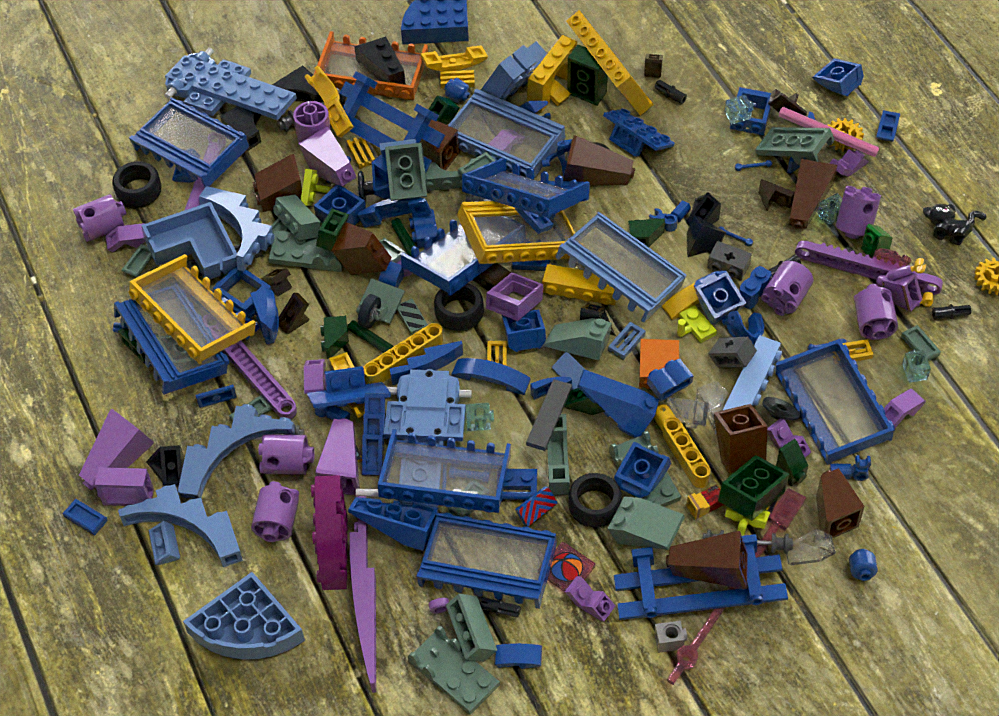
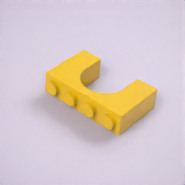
(553, 64)

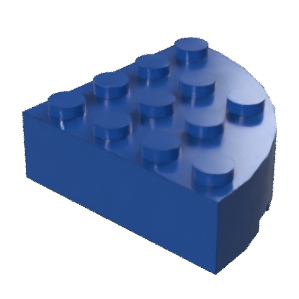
(435, 22)

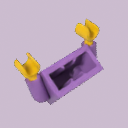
(905, 286)

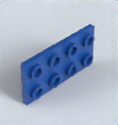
(632, 133)
(345, 387)

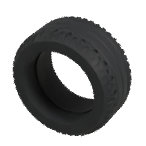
(136, 171)
(464, 320)
(594, 482)

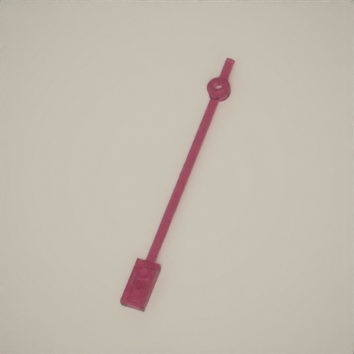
(780, 518)

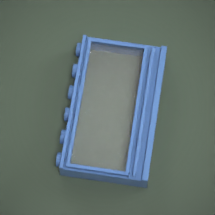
(506, 132)
(623, 264)

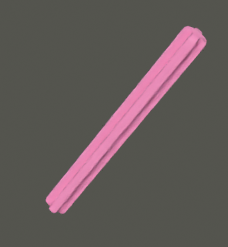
(839, 136)

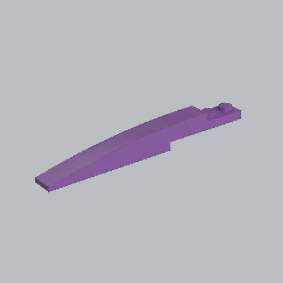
(364, 596)

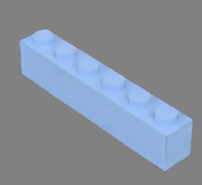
(754, 376)

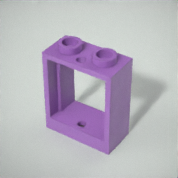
(499, 301)
(123, 486)

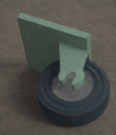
(378, 303)

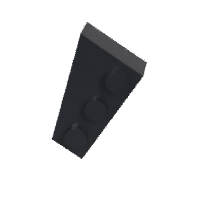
(380, 60)

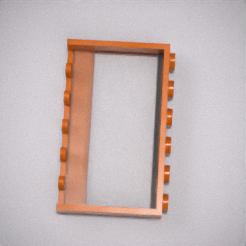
(340, 64)

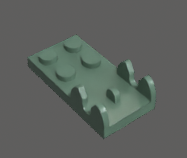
(795, 142)
(302, 253)
(665, 492)
(448, 669)

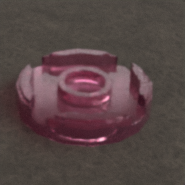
(890, 255)

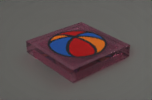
(567, 565)

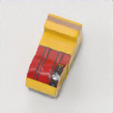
(704, 502)

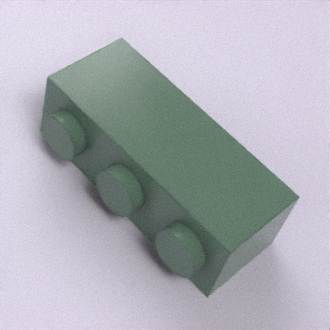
(297, 217)
(471, 627)

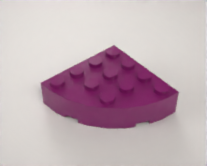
(330, 532)

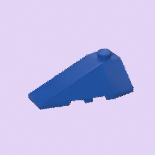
(623, 403)
(404, 523)

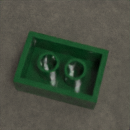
(585, 76)
(753, 487)

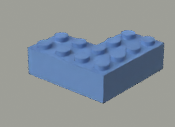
(514, 71)
(195, 233)

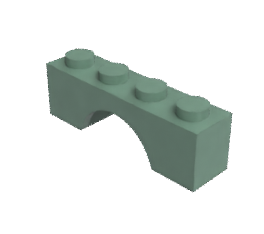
(441, 179)
(558, 459)

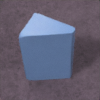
(568, 367)
(164, 543)

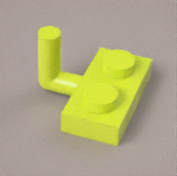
(310, 185)
(695, 323)
(759, 522)

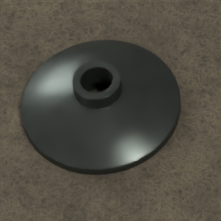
(780, 409)

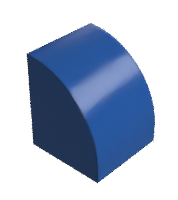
(393, 275)

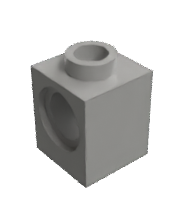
(669, 644)

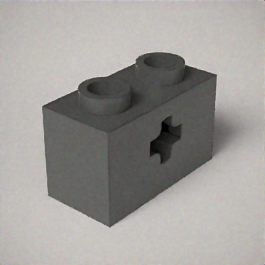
(729, 259)
(732, 352)

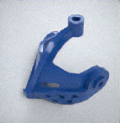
(562, 147)
(737, 329)

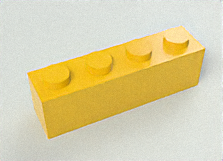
(572, 284)

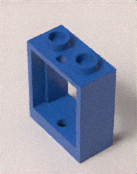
(760, 100)
(231, 279)

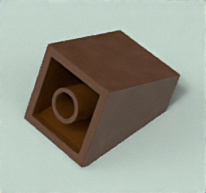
(448, 148)
(277, 181)
(360, 251)
(740, 436)
(837, 504)

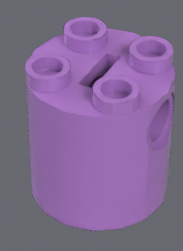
(309, 119)
(857, 211)
(99, 217)
(787, 287)
(876, 312)
(285, 454)
(275, 512)

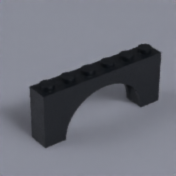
(246, 120)

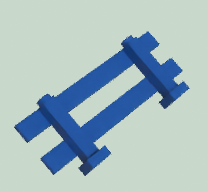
(416, 127)
(648, 579)

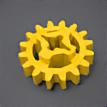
(848, 128)
(988, 275)

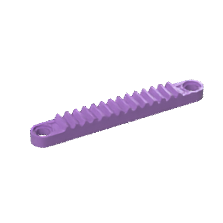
(859, 264)
(260, 379)

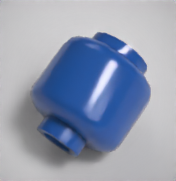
(457, 90)
(863, 564)

